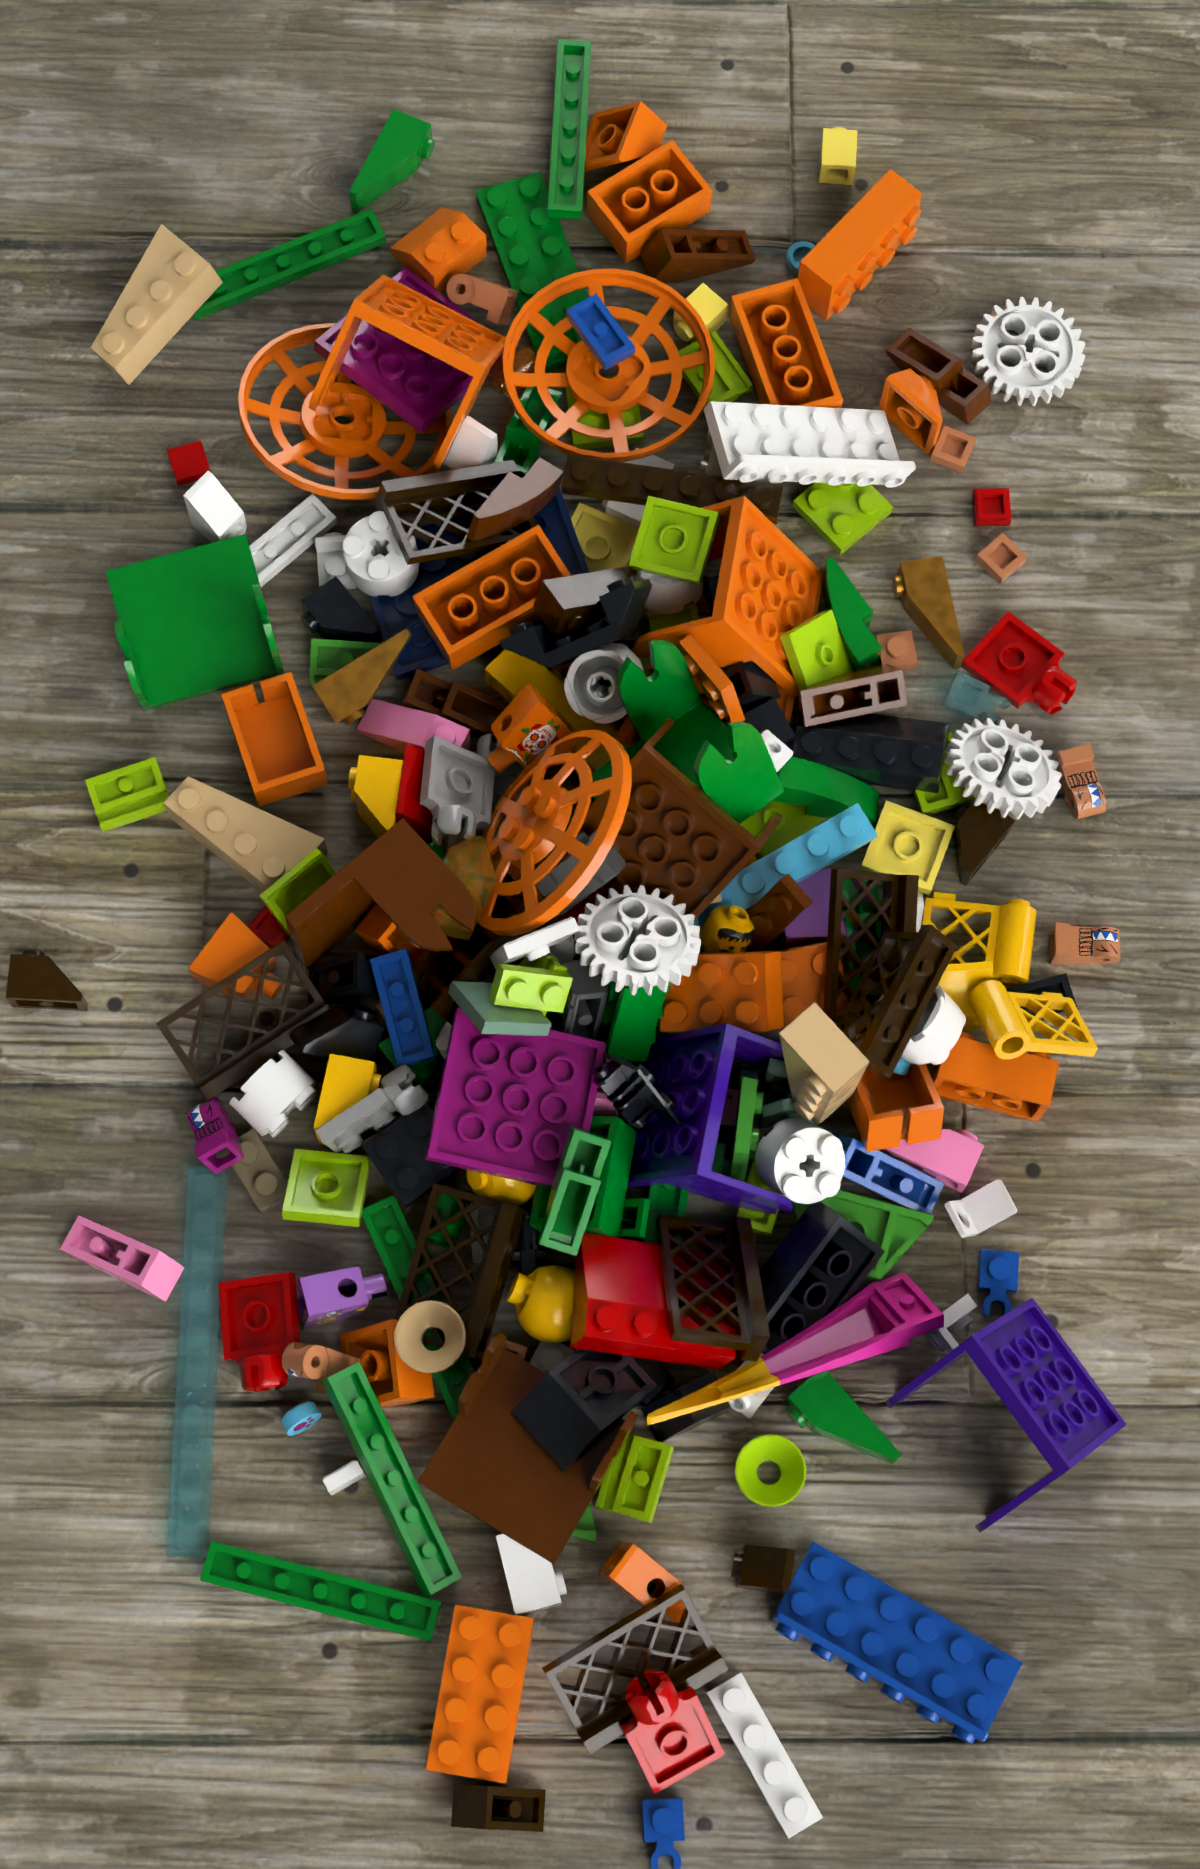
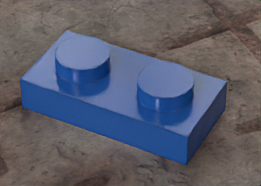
(600, 332)

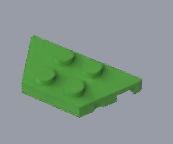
(744, 1136)
(885, 1224)

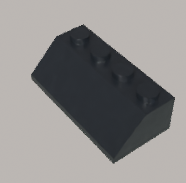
(878, 749)
(813, 1271)

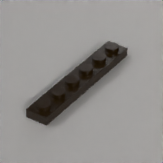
(636, 482)

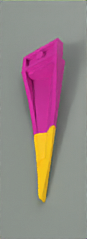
(866, 1325)

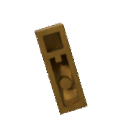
(929, 604)
(357, 683)

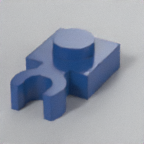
(997, 1275)
(663, 1824)

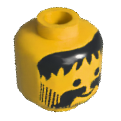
(726, 930)

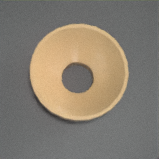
(413, 1326)

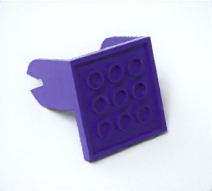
(695, 1075)
(1040, 1387)

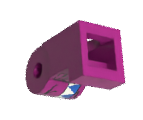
(213, 1133)

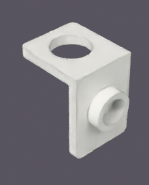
(981, 1209)

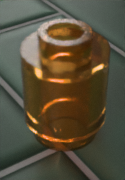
(523, 362)

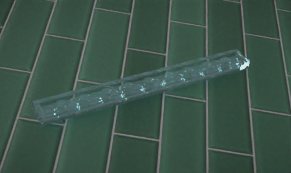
(197, 1365)

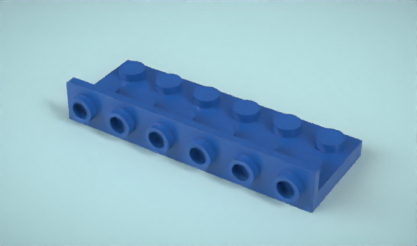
(896, 1644)

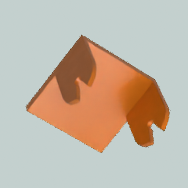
(425, 326)
(760, 595)

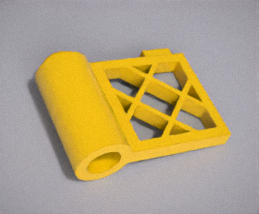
(1008, 935)
(1011, 1027)

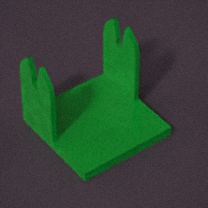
(193, 623)
(720, 760)

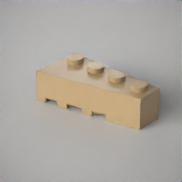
(154, 305)
(239, 834)
(820, 1064)

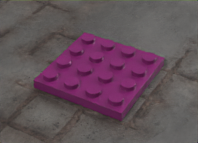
(397, 373)
(512, 1101)

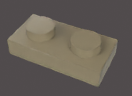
(259, 1172)

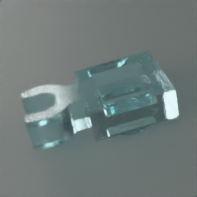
(969, 699)

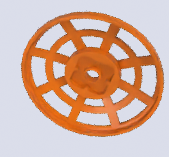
(634, 373)
(321, 429)
(539, 822)

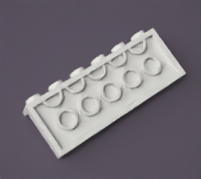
(805, 444)

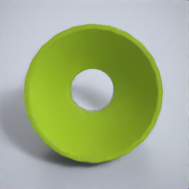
(785, 1456)

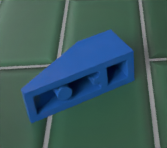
(889, 1177)

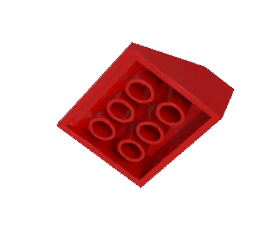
(624, 1306)

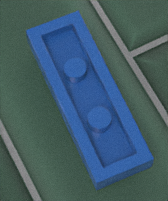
(403, 1008)

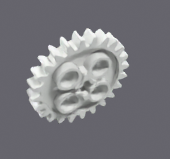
(1024, 378)
(1027, 779)
(654, 958)

